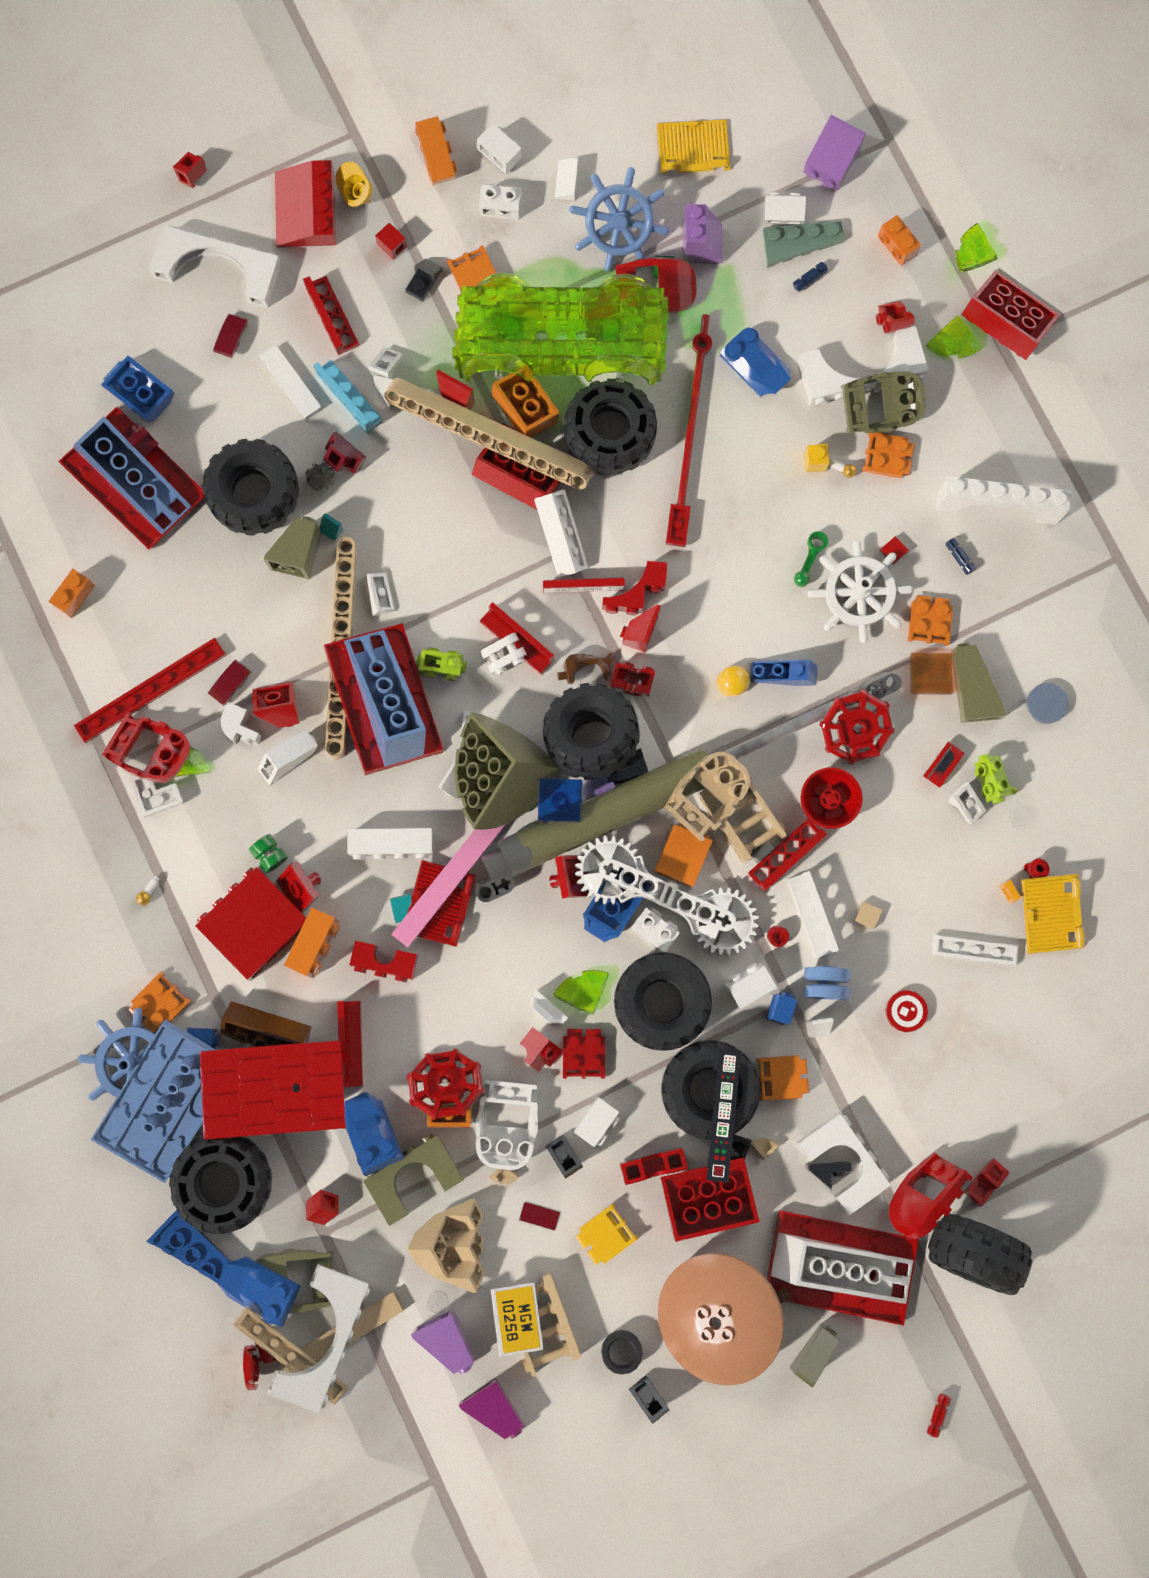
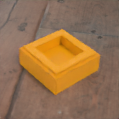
(1010, 891)

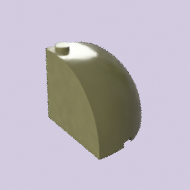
(498, 772)

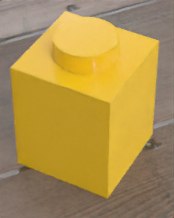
(816, 458)

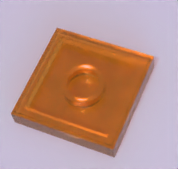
(931, 673)

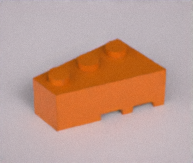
(435, 150)

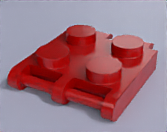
(583, 1053)

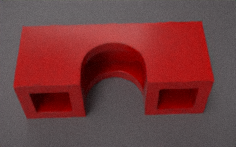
(365, 959)
(653, 1165)

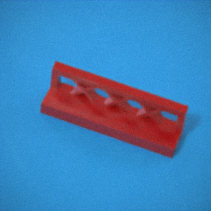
(324, 314)
(503, 625)
(787, 864)
(351, 1042)

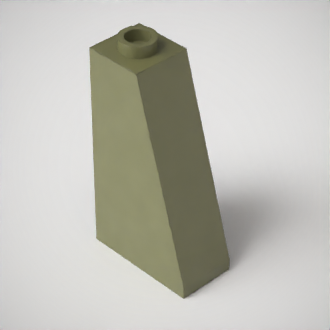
(974, 686)

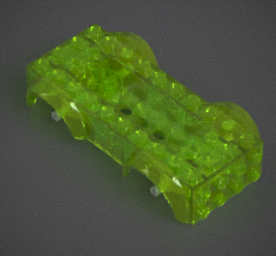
(505, 314)

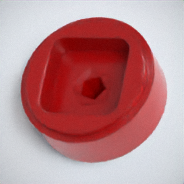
(778, 936)

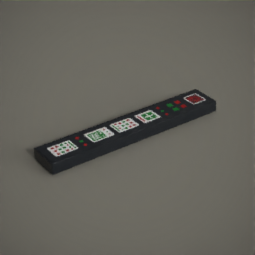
(723, 1115)

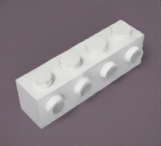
(390, 842)

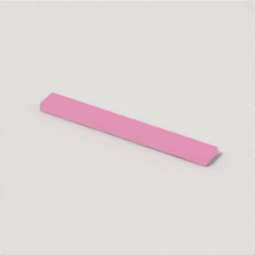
(444, 885)

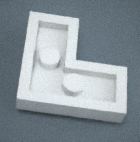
(152, 800)

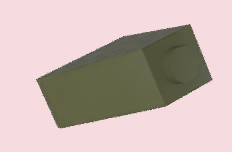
(815, 1355)

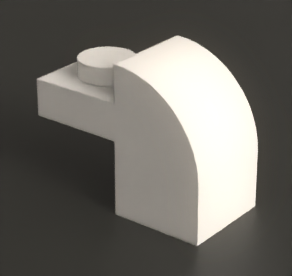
(233, 723)

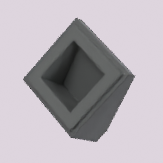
(761, 852)

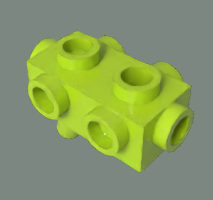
(447, 664)
(993, 779)

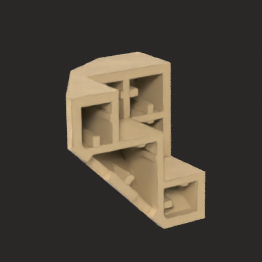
(451, 1246)

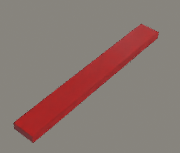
(150, 690)

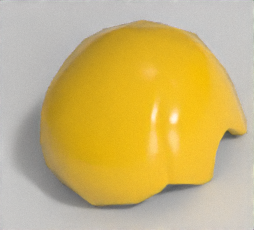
(733, 681)

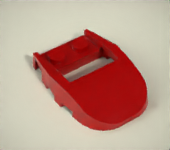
(674, 276)
(165, 761)
(917, 1214)

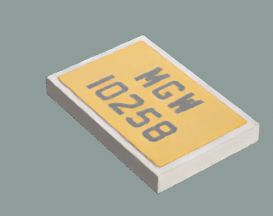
(516, 1319)

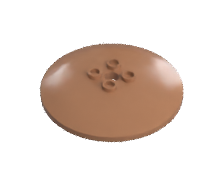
(744, 1303)

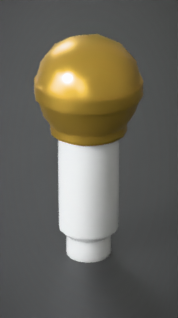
(848, 470)
(144, 897)

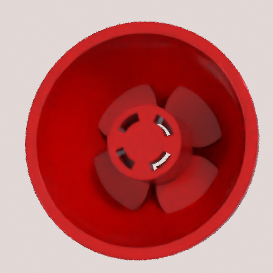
(835, 787)

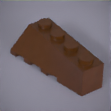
(261, 1028)

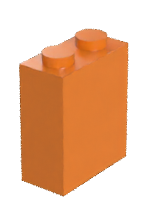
(683, 856)

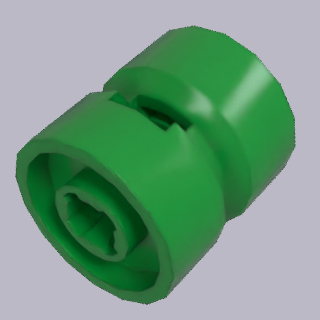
(264, 847)

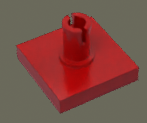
(566, 877)
(298, 886)

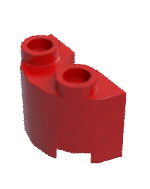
(894, 317)
(632, 680)

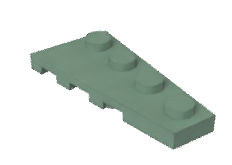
(790, 241)

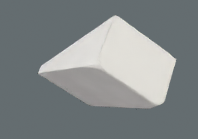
(819, 1027)

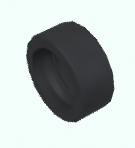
(622, 1369)

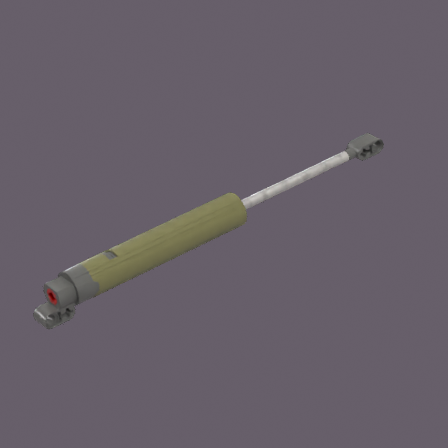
(629, 803)

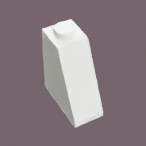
(287, 756)

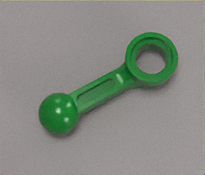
(802, 577)

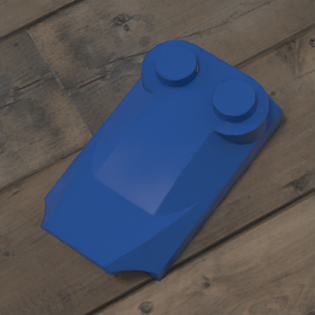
(756, 363)
(138, 389)
(609, 920)
(371, 1133)
(259, 1289)

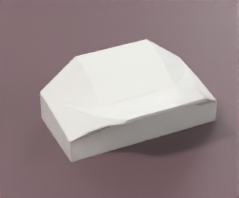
(547, 1010)

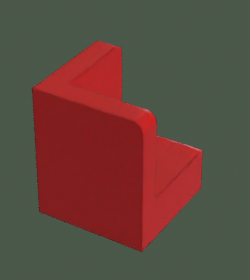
(391, 241)
(322, 1207)

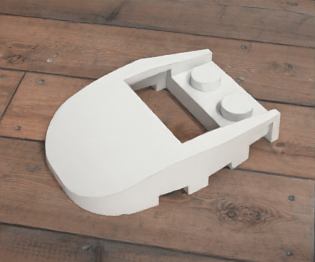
(500, 1145)

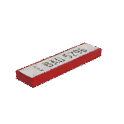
(583, 585)

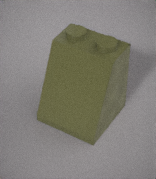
(295, 549)

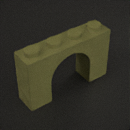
(383, 1182)

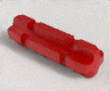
(938, 1415)

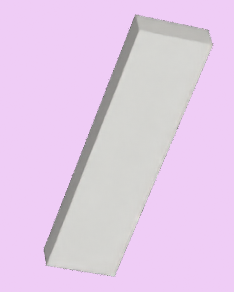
(290, 382)
(975, 950)

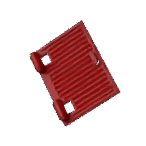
(450, 913)

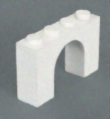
(870, 1178)

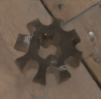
(318, 482)

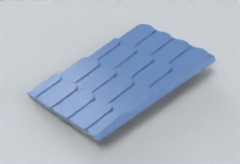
(158, 1104)

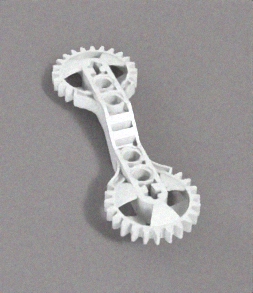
(666, 895)

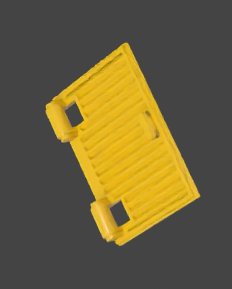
(693, 146)
(1052, 913)

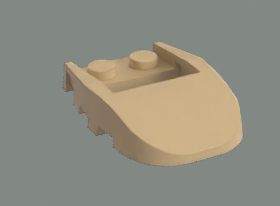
(724, 779)

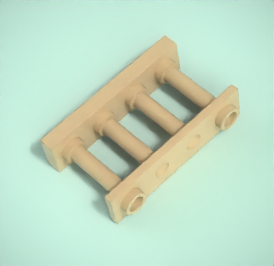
(733, 833)
(562, 1327)

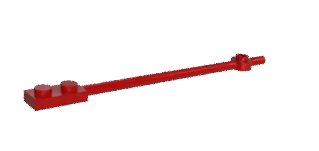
(679, 513)

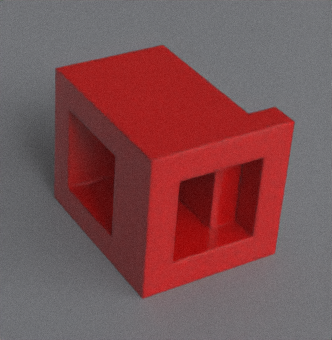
(190, 169)

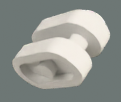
(499, 665)

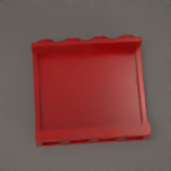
(251, 923)

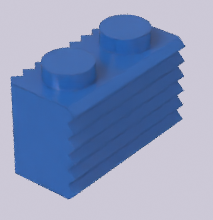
(781, 1008)

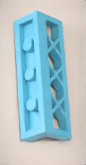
(348, 395)

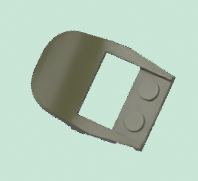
(902, 401)
(278, 1263)

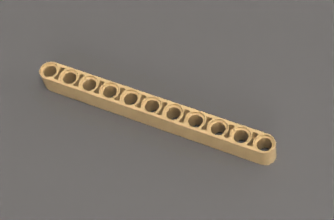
(488, 433)
(347, 617)

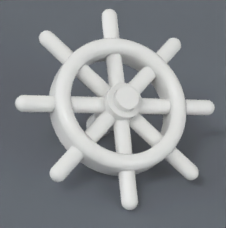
(860, 591)

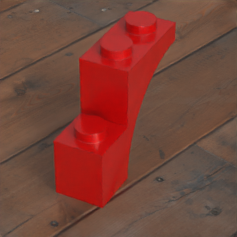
(633, 600)

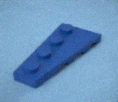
(189, 1247)

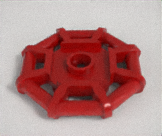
(849, 719)
(445, 1094)

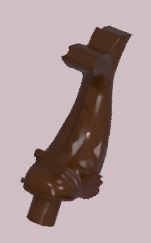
(576, 661)

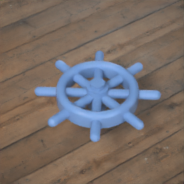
(618, 219)
(125, 1064)

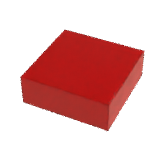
(894, 546)

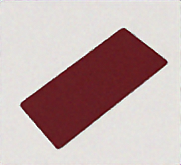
(539, 1216)

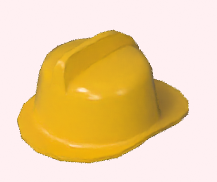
(353, 184)

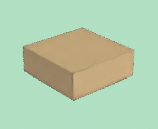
(868, 915)

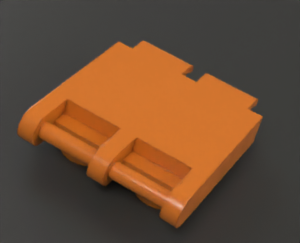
(471, 270)
(889, 455)
(930, 619)
(159, 1003)
(783, 1077)

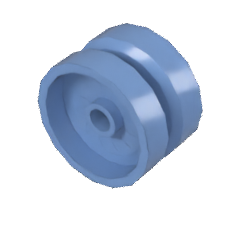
(827, 980)

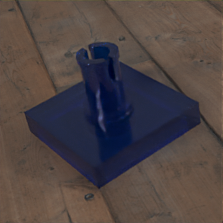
(560, 800)

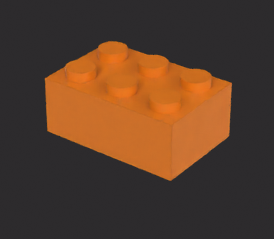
(525, 404)
(312, 943)

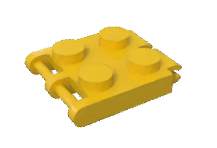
(605, 1235)

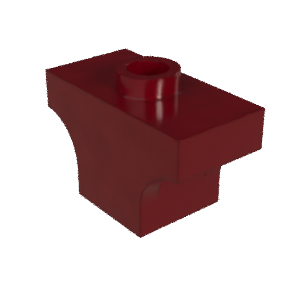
(140, 439)
(343, 455)

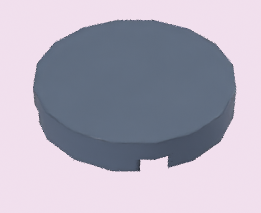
(1047, 703)

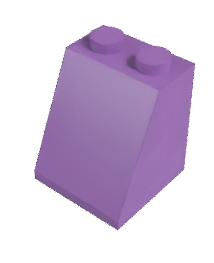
(834, 152)
(701, 235)
(446, 1342)

